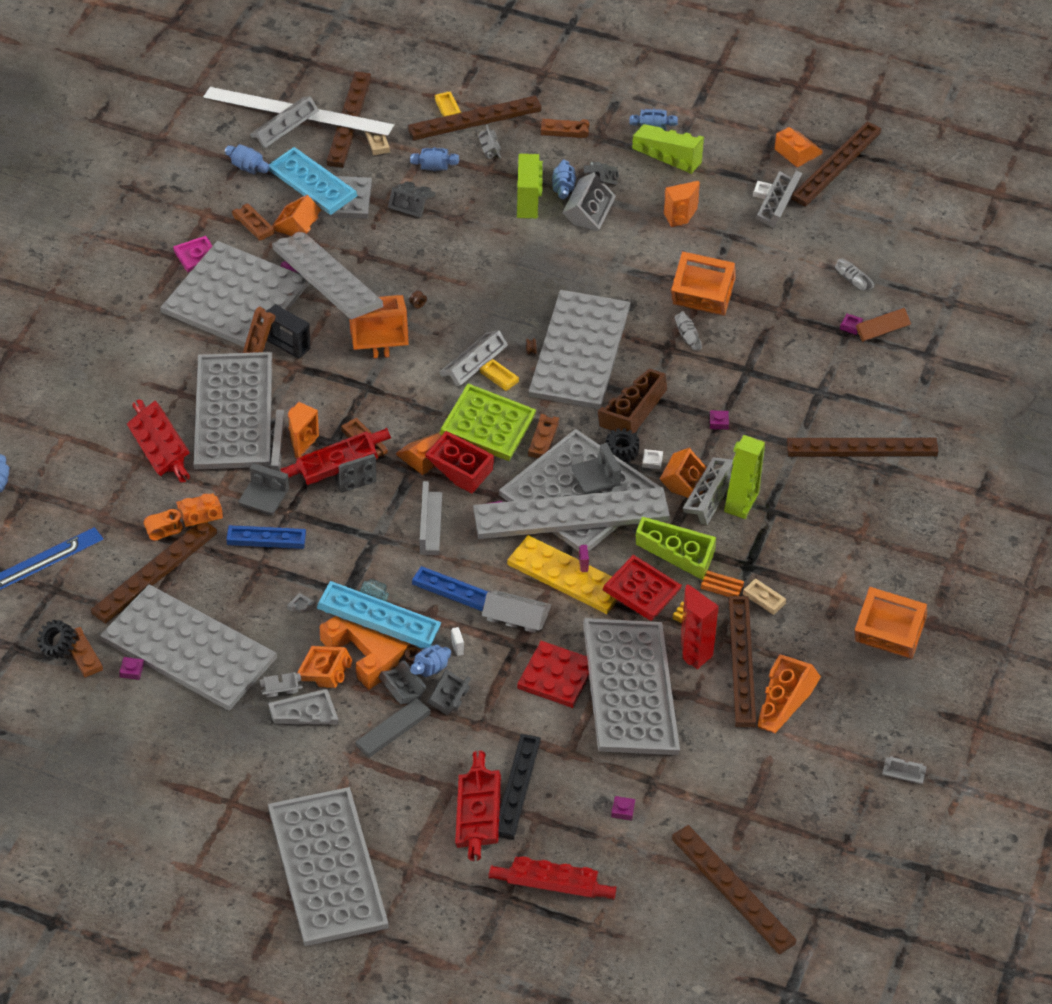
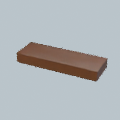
(883, 324)

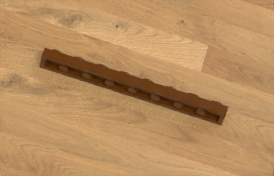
(353, 106)
(474, 118)
(836, 164)
(861, 447)
(153, 571)
(742, 661)
(734, 889)

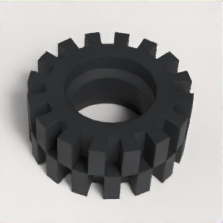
(626, 438)
(48, 635)

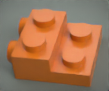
(200, 509)
(325, 666)

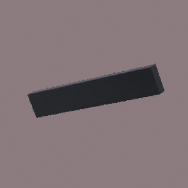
(518, 785)

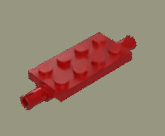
(159, 439)
(326, 461)
(478, 807)
(553, 877)

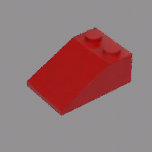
(461, 461)

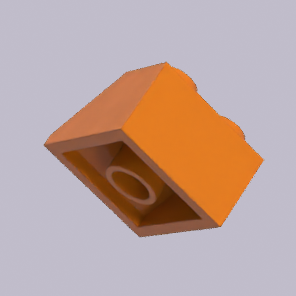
(796, 147)
(681, 203)
(297, 216)
(302, 427)
(683, 473)

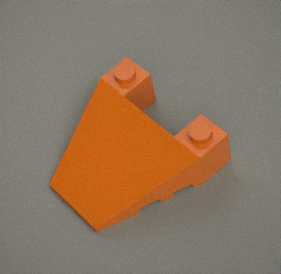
(380, 649)

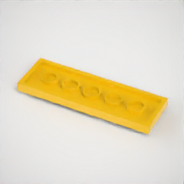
(562, 573)

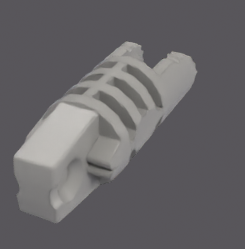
(854, 275)
(688, 331)

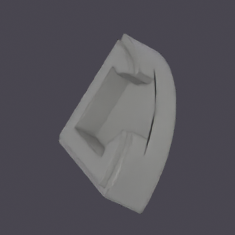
(301, 604)

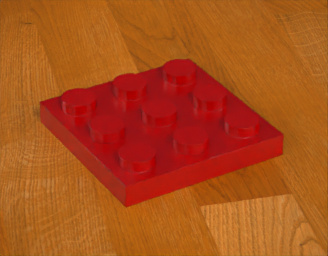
(642, 587)
(555, 674)

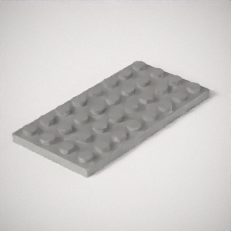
(579, 349)
(233, 410)
(189, 647)
(630, 687)
(327, 866)

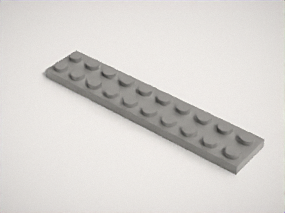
(327, 275)
(570, 513)

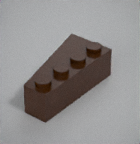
(634, 403)

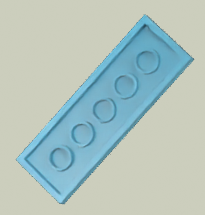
(312, 179)
(379, 615)

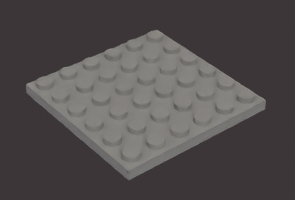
(228, 289)
(553, 477)

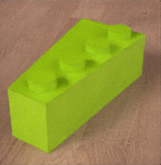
(670, 147)
(529, 185)
(745, 476)
(677, 545)

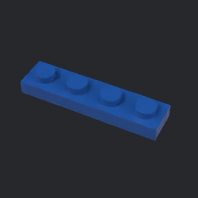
(266, 537)
(450, 588)

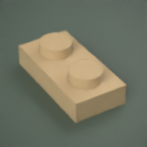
(377, 143)
(764, 596)

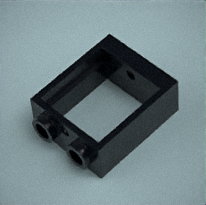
(294, 344)

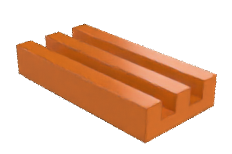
(723, 582)

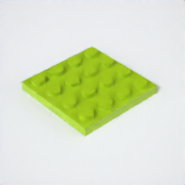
(489, 421)

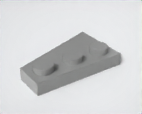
(305, 709)

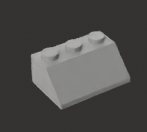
(589, 203)
(515, 610)

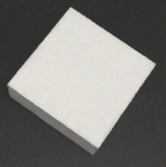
(761, 189)
(652, 459)
(457, 641)

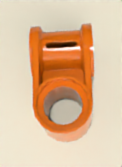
(161, 525)

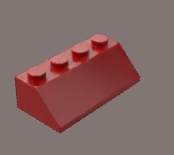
(698, 627)

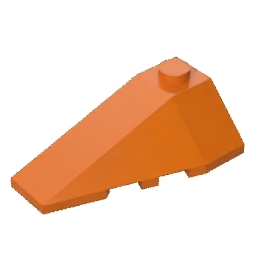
(415, 453)
(788, 688)

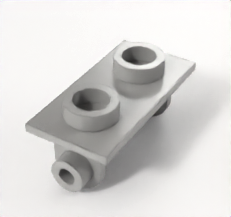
(489, 144)
(288, 684)
(902, 770)

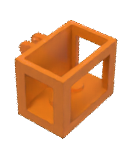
(703, 287)
(381, 327)
(890, 625)

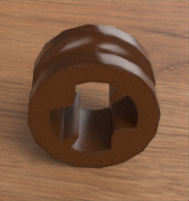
(418, 299)
(531, 346)
(409, 652)

